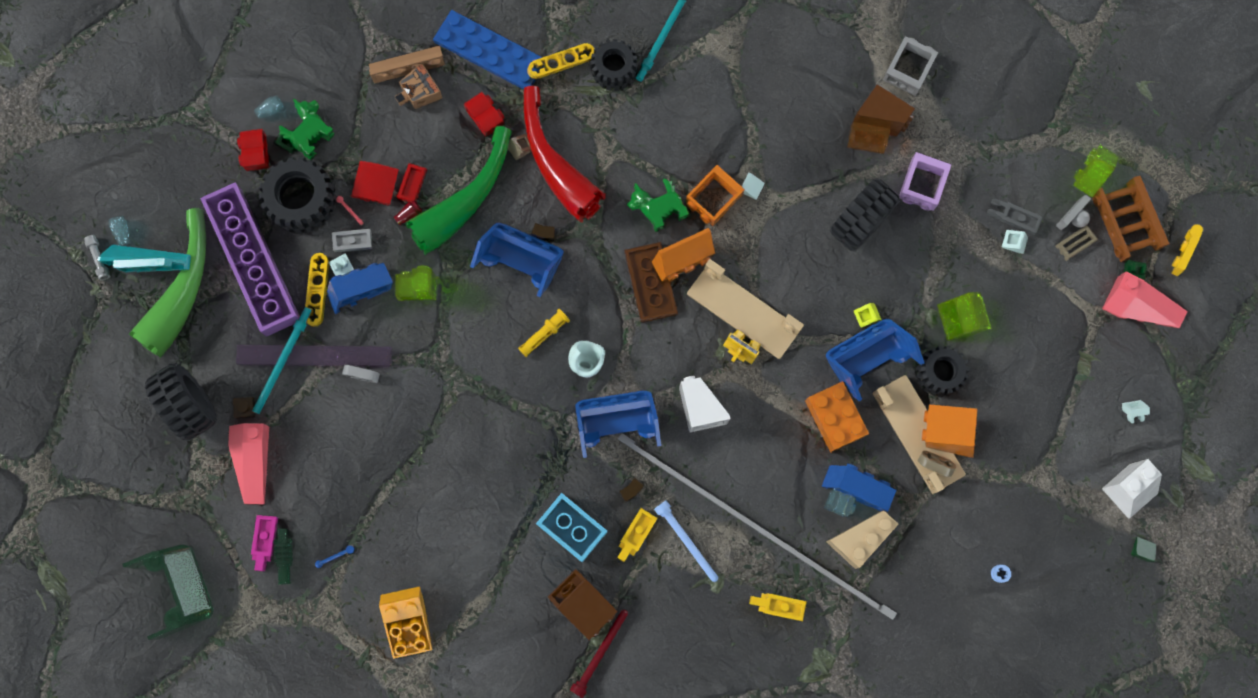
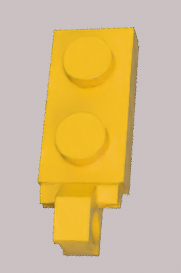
(636, 533)
(780, 606)

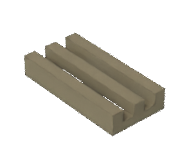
(1063, 251)

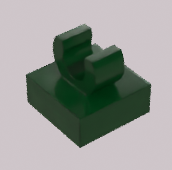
(1136, 268)

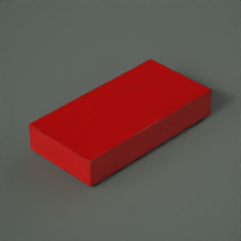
(412, 183)

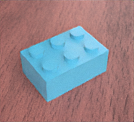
(571, 527)

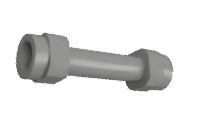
(91, 243)

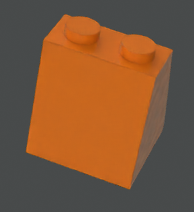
(950, 429)

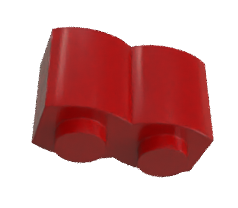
(484, 114)
(253, 150)

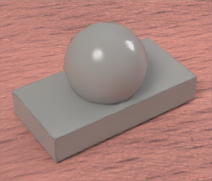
(1076, 214)

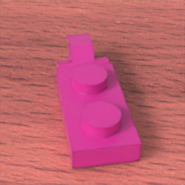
(263, 541)

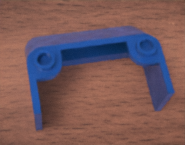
(520, 252)
(870, 349)
(616, 415)

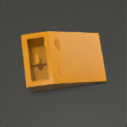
(405, 622)

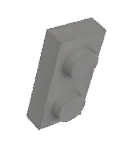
(352, 240)

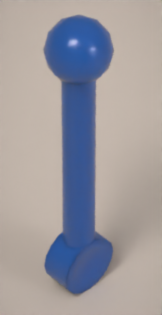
(350, 549)

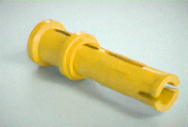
(551, 326)

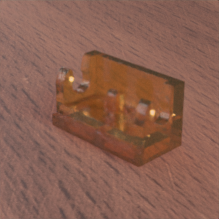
(868, 137)

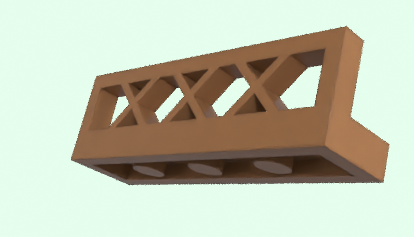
(404, 64)

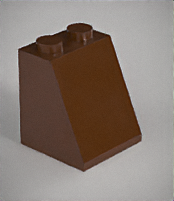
(885, 111)
(582, 604)

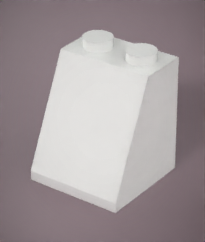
(701, 406)
(1134, 486)

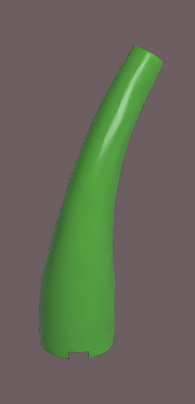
(168, 315)

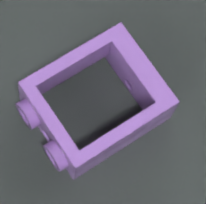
(931, 165)

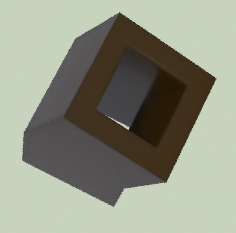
(544, 233)
(631, 490)

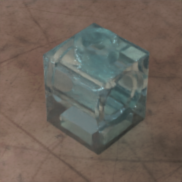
(840, 503)

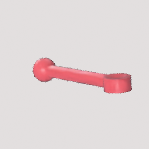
(339, 199)

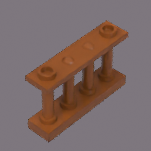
(1146, 210)

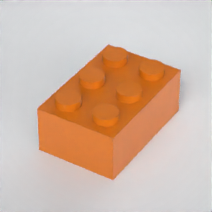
(836, 416)

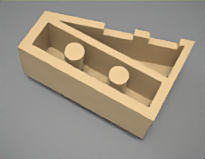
(863, 539)

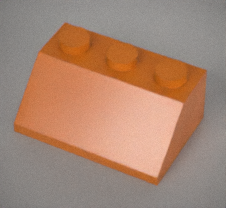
(684, 255)

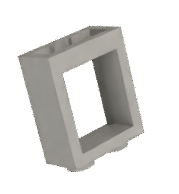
(902, 80)

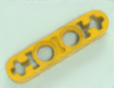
(559, 57)
(317, 289)

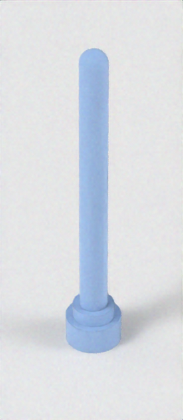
(665, 511)

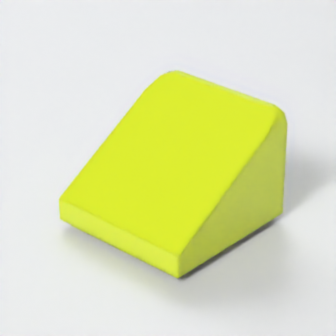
(867, 315)

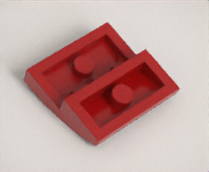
(374, 182)

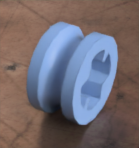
(998, 578)

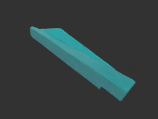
(143, 260)

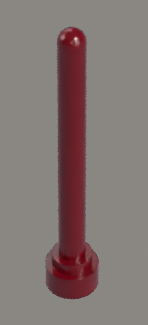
(580, 687)

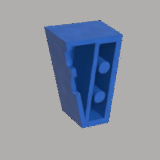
(358, 285)
(860, 486)

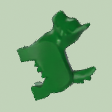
(309, 130)
(659, 208)

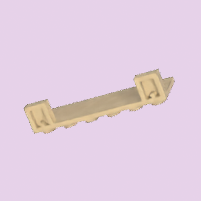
(744, 310)
(906, 416)

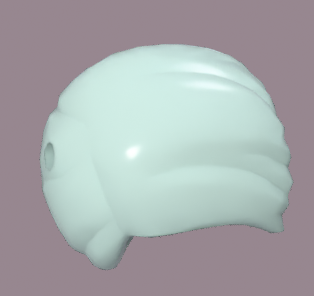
(586, 358)

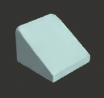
(752, 186)
(1015, 241)

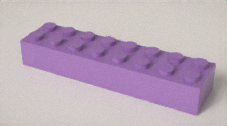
(250, 259)

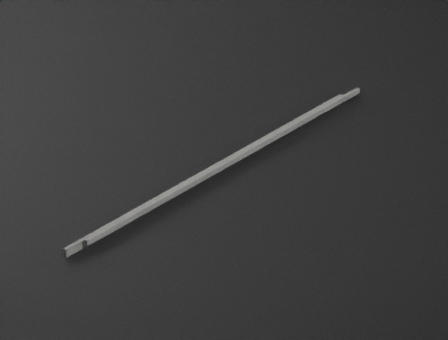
(884, 609)

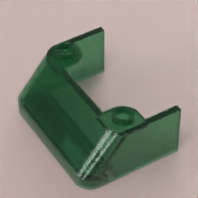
(186, 585)

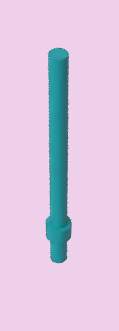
(647, 63)
(299, 326)

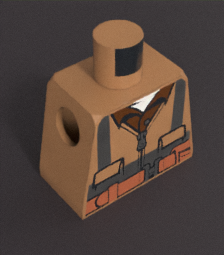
(418, 88)

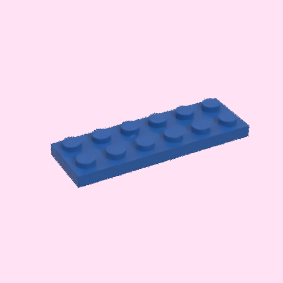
(487, 49)

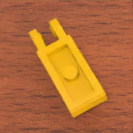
(1187, 248)

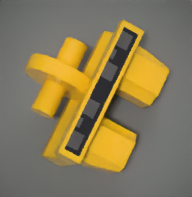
(741, 349)

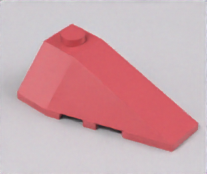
(1140, 301)
(249, 455)

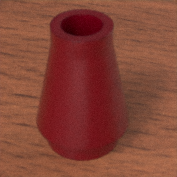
(408, 212)

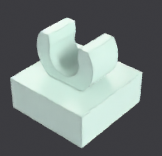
(341, 265)
(1134, 409)

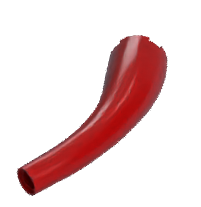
(566, 182)

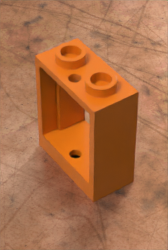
(726, 182)

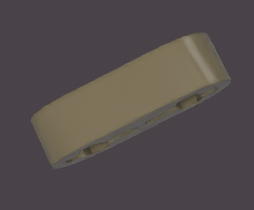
(937, 463)

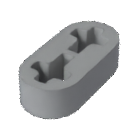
(360, 374)

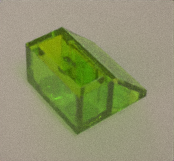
(964, 316)

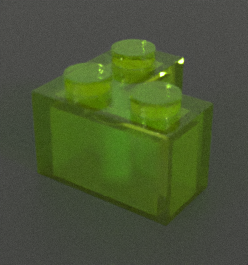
(1099, 167)
(416, 285)

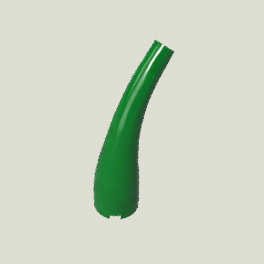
(447, 217)

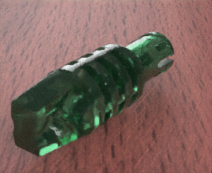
(283, 556)

